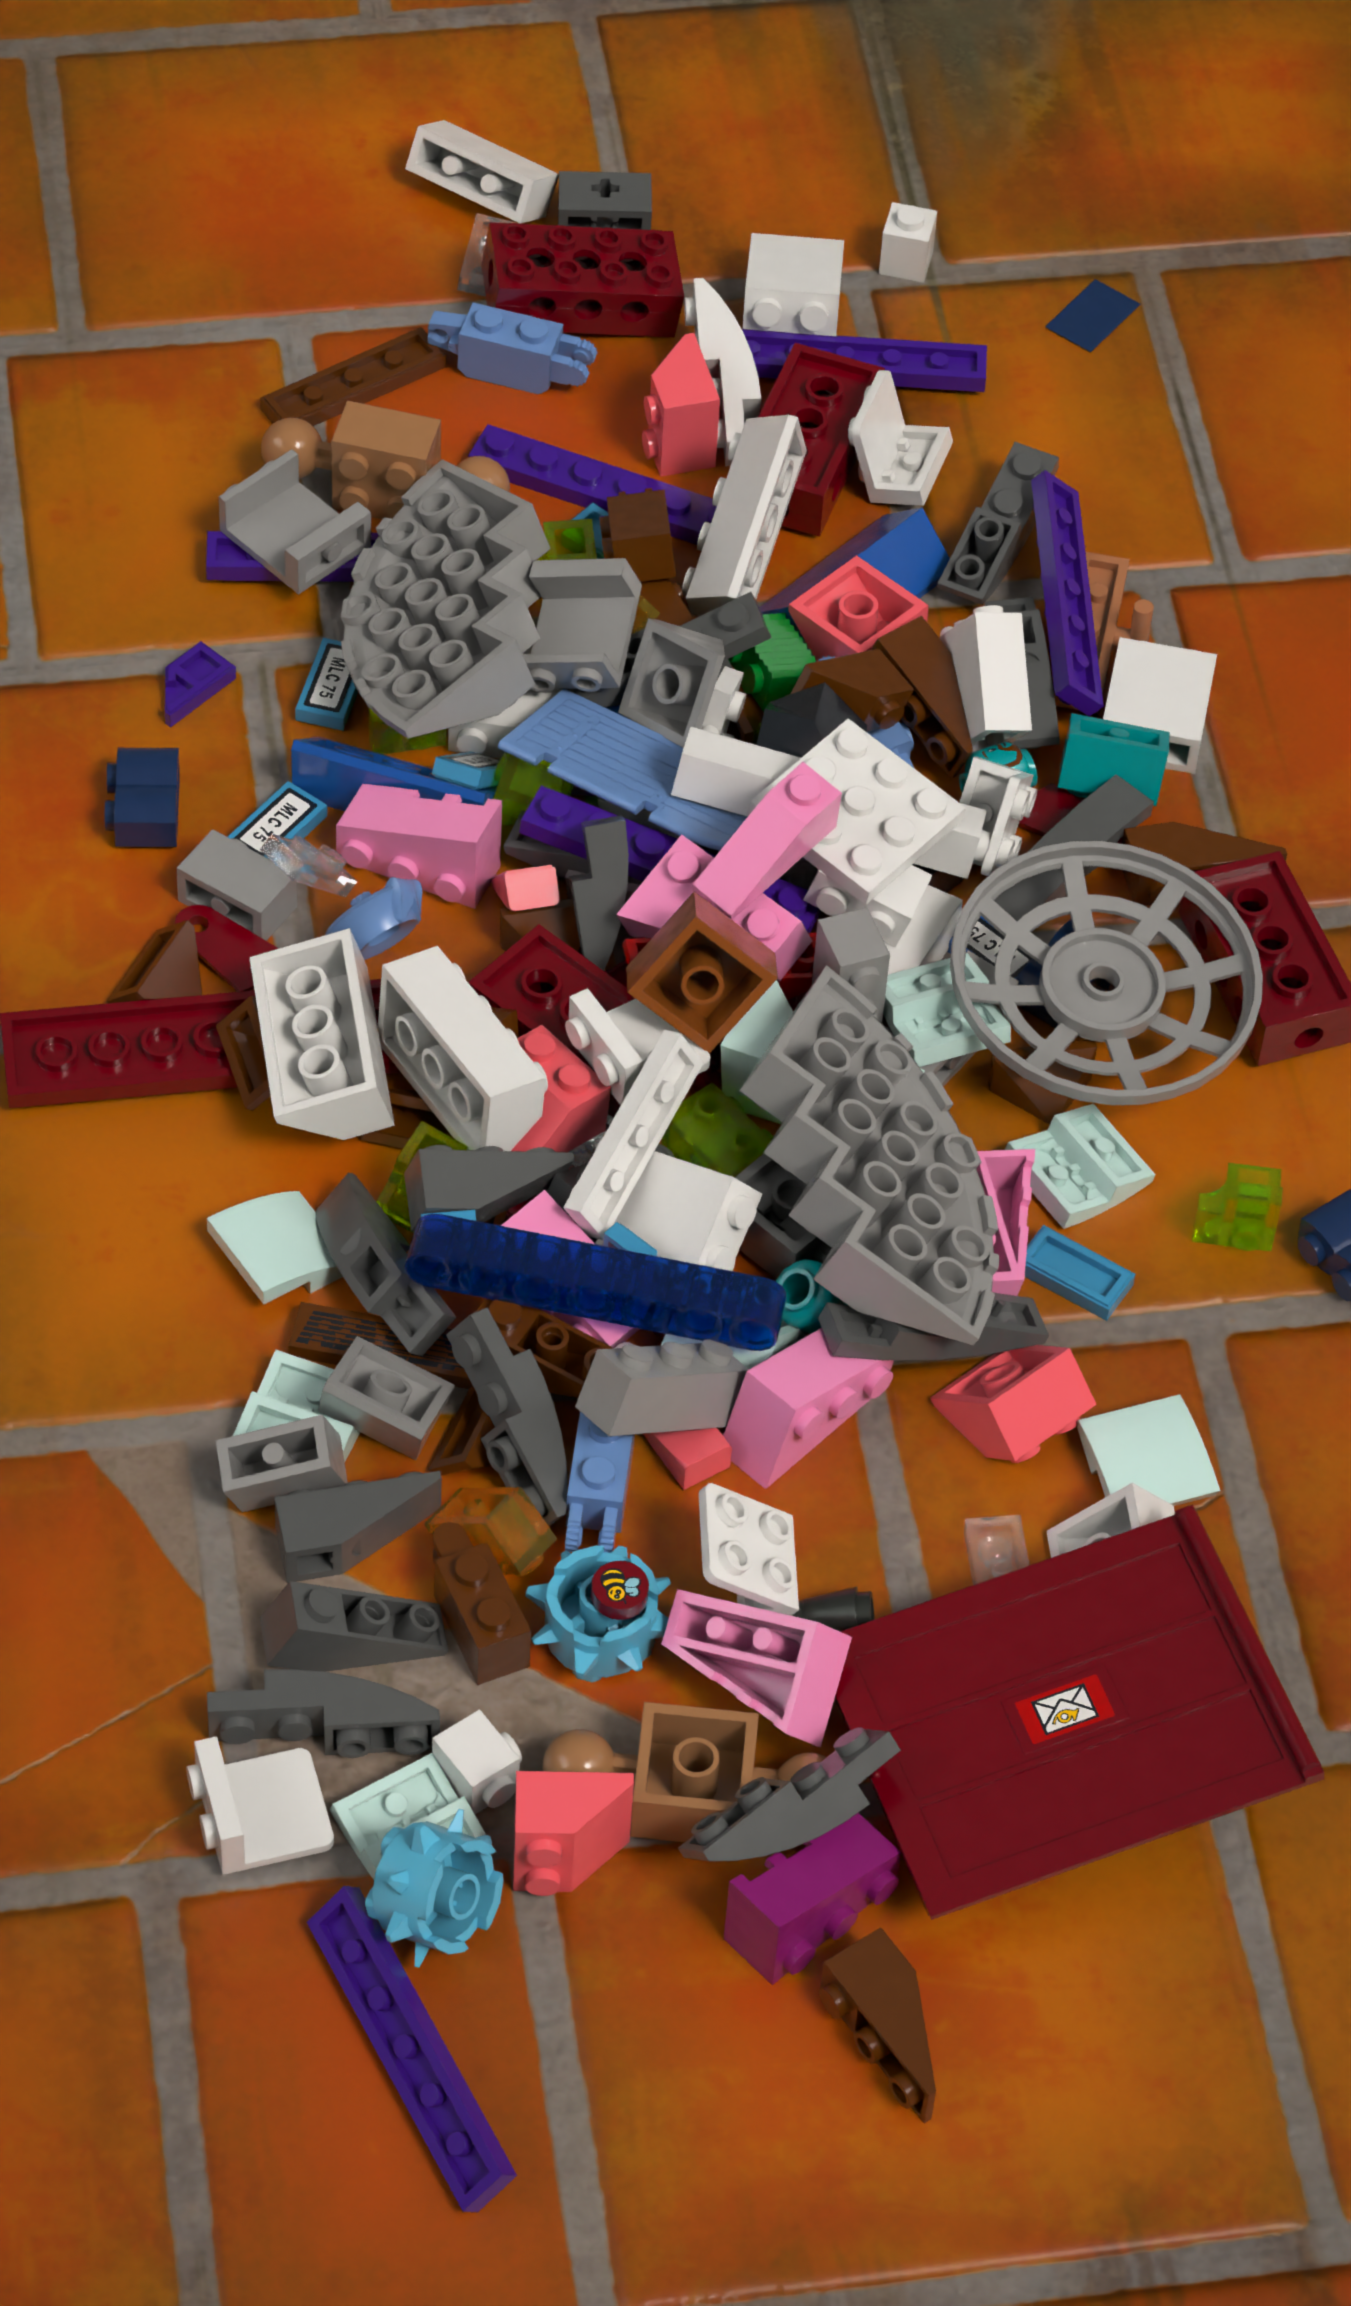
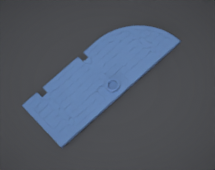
(617, 763)

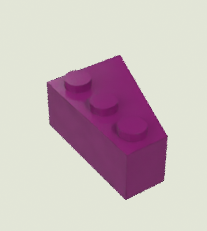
(809, 1897)

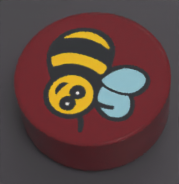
(619, 1590)

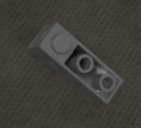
(478, 1179)
(341, 1526)
(348, 1629)

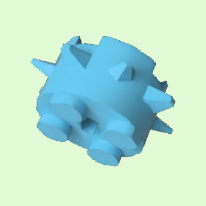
(583, 1636)
(435, 1886)

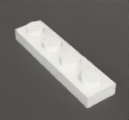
(633, 1134)

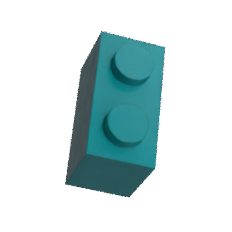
(1102, 748)

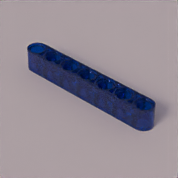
(596, 1282)

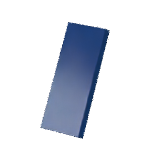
(896, 544)
(337, 771)

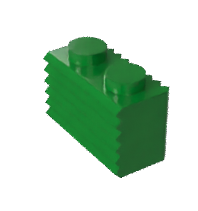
(774, 664)

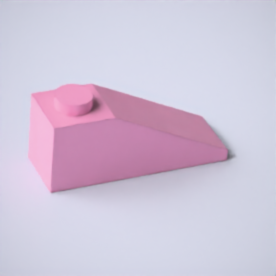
(770, 840)

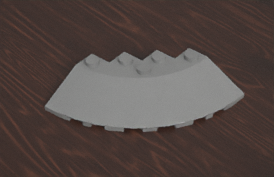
(445, 604)
(880, 1166)

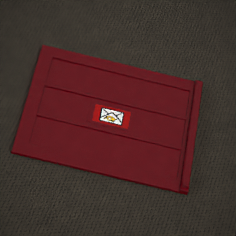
(1070, 1713)

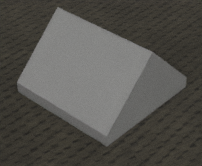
(672, 680)
(385, 1397)

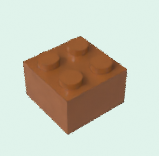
(701, 972)

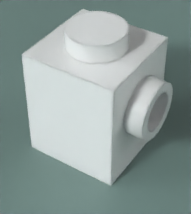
(908, 242)
(478, 1761)

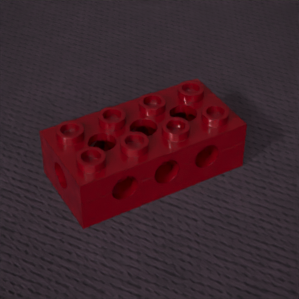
(585, 277)
(829, 393)
(537, 982)
(1303, 982)

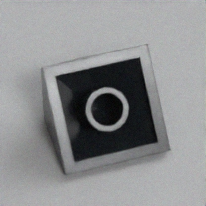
(803, 720)

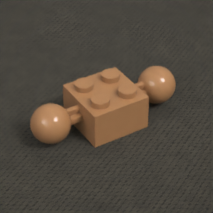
(372, 455)
(684, 1766)

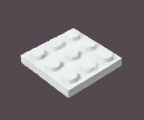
(884, 815)

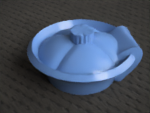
(382, 917)

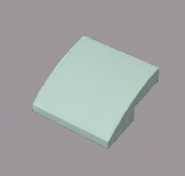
(928, 1015)
(1082, 1166)
(275, 1244)
(291, 1393)
(1151, 1447)
(402, 1798)

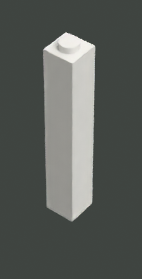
(733, 772)

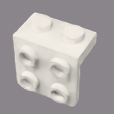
(895, 458)
(1007, 799)
(617, 1040)
(748, 1549)
(259, 1807)

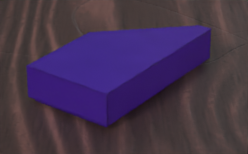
(194, 680)

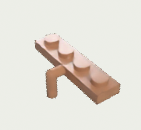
(1107, 585)

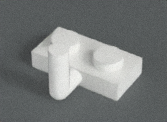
(725, 702)

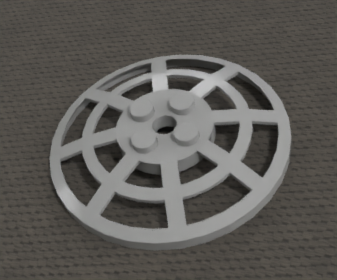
(1108, 955)

